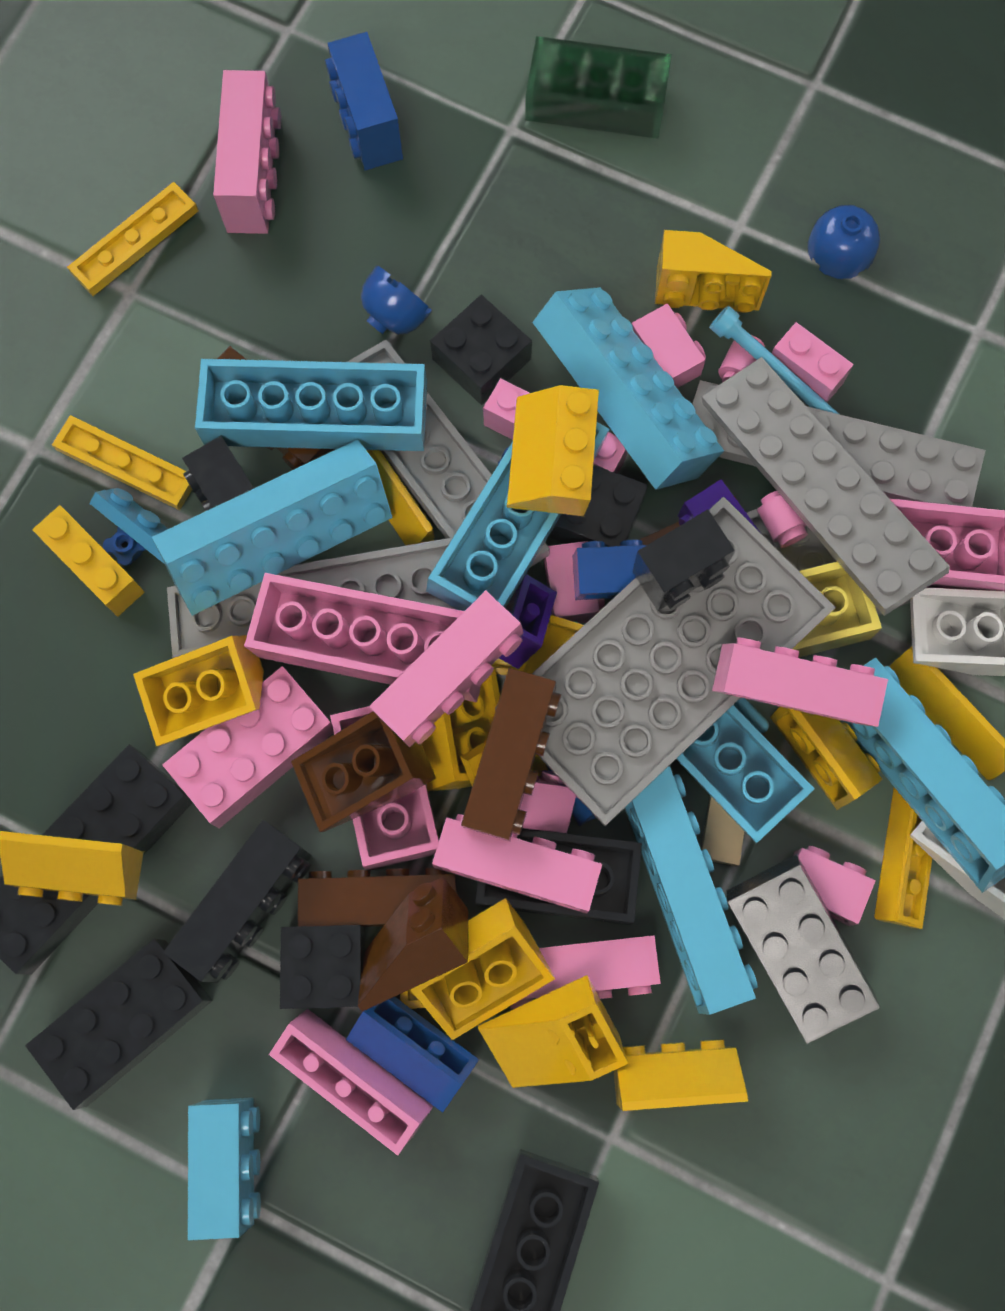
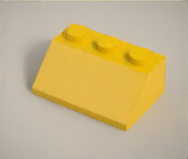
(553, 450)
(200, 689)
(459, 734)
(829, 754)
(70, 867)
(499, 972)
(679, 1076)

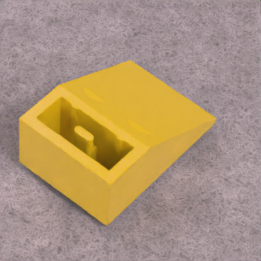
(707, 274)
(556, 1038)

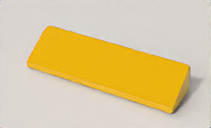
(407, 517)
(954, 712)
(903, 870)

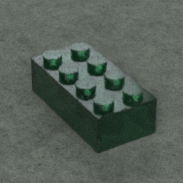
(597, 87)

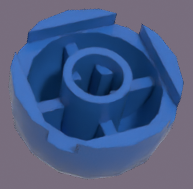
(844, 241)
(391, 304)

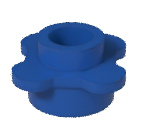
(126, 555)

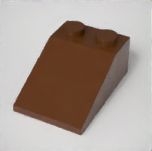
(359, 772)
(415, 944)

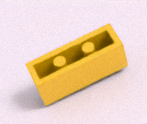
(88, 560)

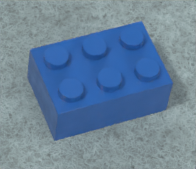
(363, 101)

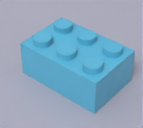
(222, 1168)

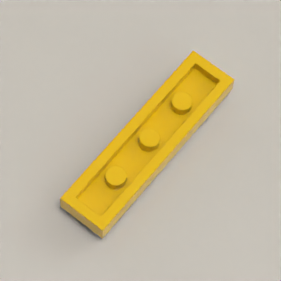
(133, 238)
(123, 462)

